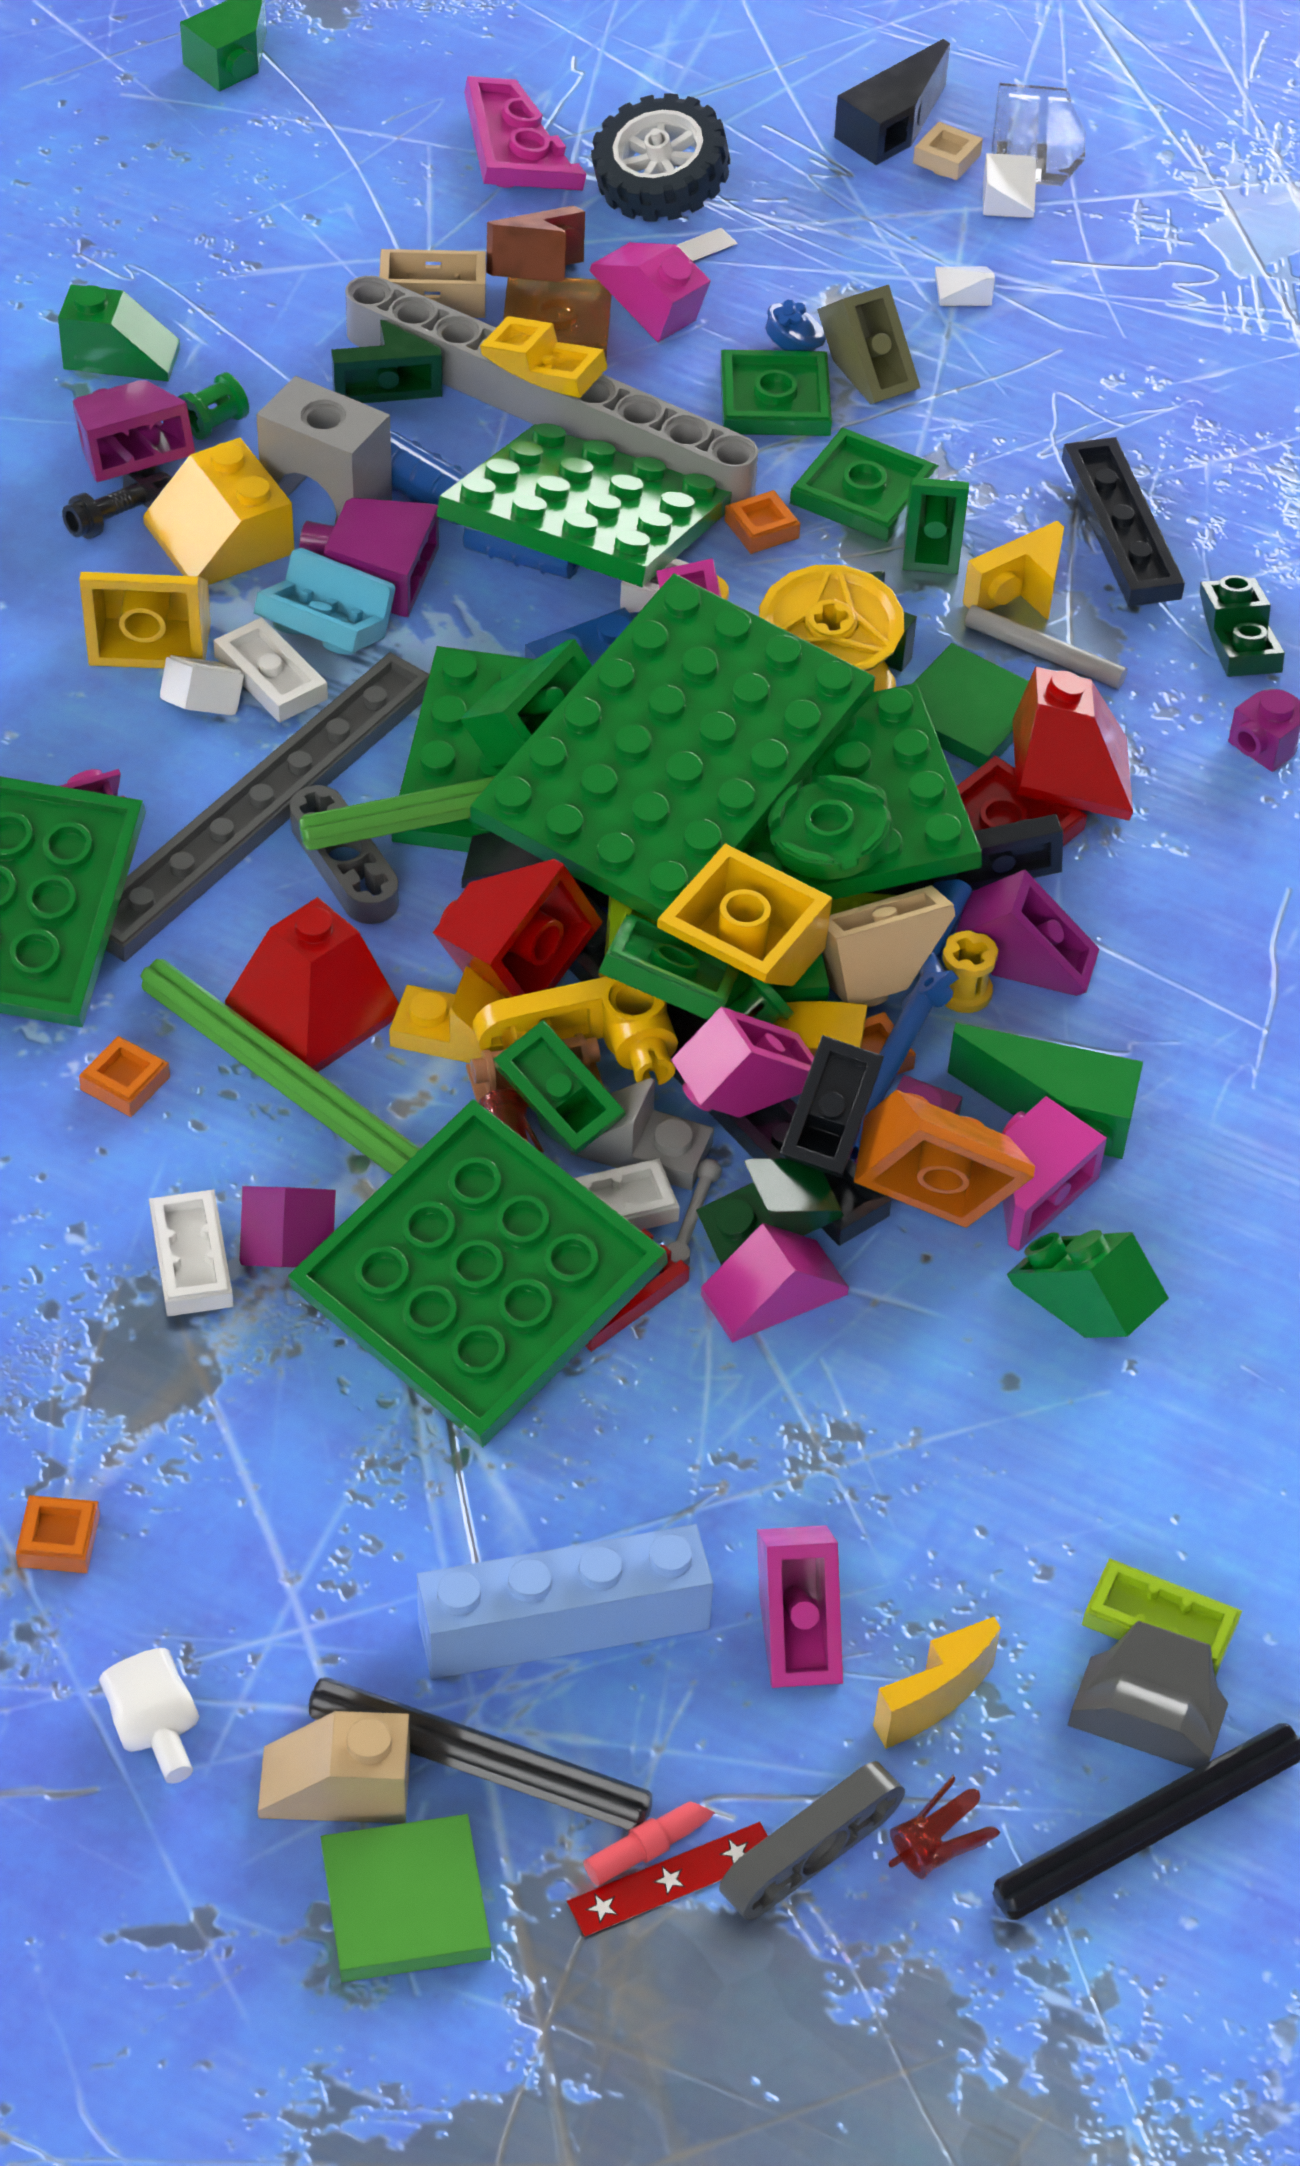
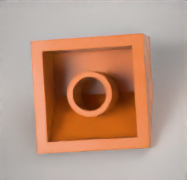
(938, 1159)

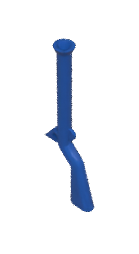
(929, 991)

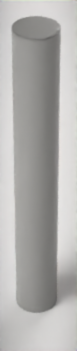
(1045, 646)

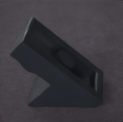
(832, 1106)

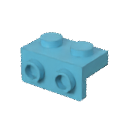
(328, 603)

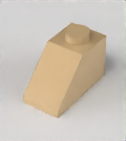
(884, 944)
(339, 1770)

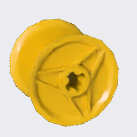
(840, 613)

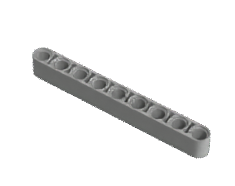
(606, 411)

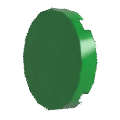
(829, 827)

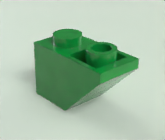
(1091, 1281)

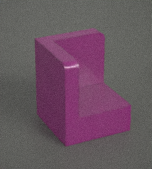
(284, 1224)

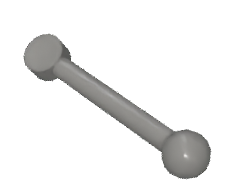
(708, 1172)

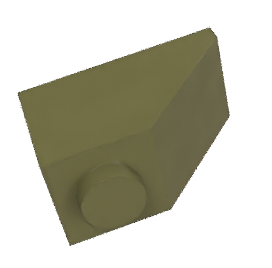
(870, 344)

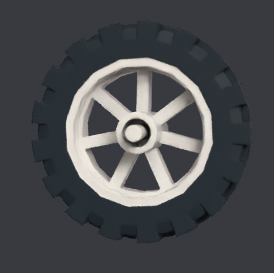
(648, 131)

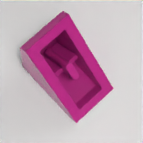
(771, 1281)

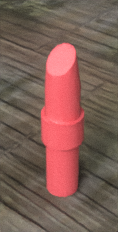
(646, 1842)

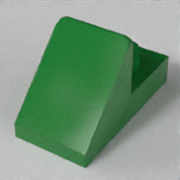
(559, 1088)

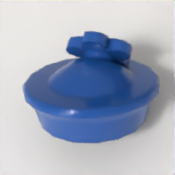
(793, 327)

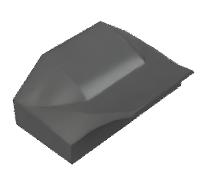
(1153, 1696)

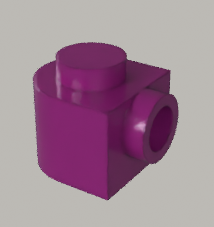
(1267, 727)

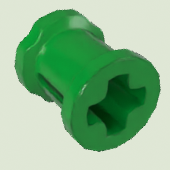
(235, 407)
(759, 992)

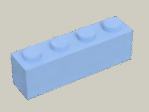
(564, 1601)

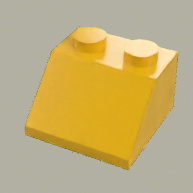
(222, 514)
(144, 618)
(751, 917)

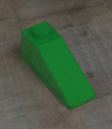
(1024, 1070)

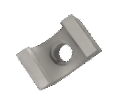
(325, 438)

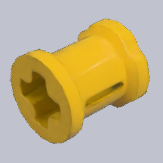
(975, 963)

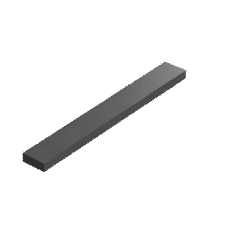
(261, 801)

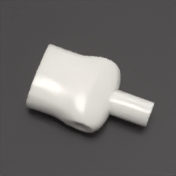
(152, 1709)

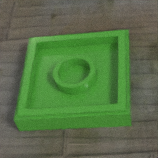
(405, 1898)

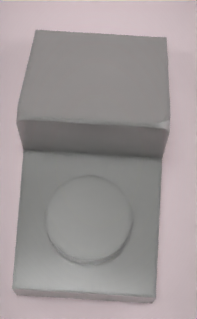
(652, 1135)

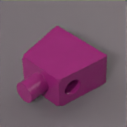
(124, 428)
(382, 540)

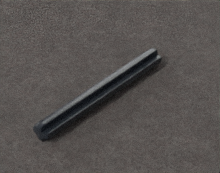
(496, 1758)
(1146, 1821)

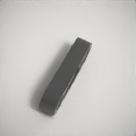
(345, 876)
(811, 1840)

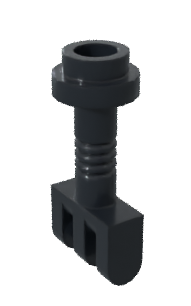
(86, 516)

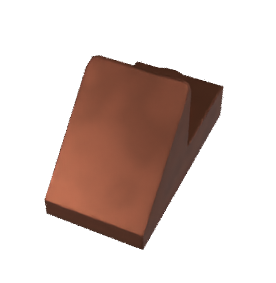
(536, 244)

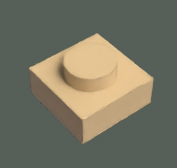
(947, 151)

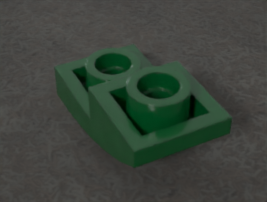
(1240, 627)

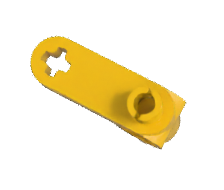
(627, 1019)

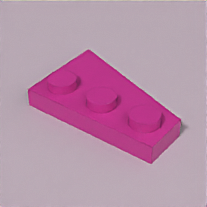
(512, 141)

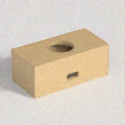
(458, 278)

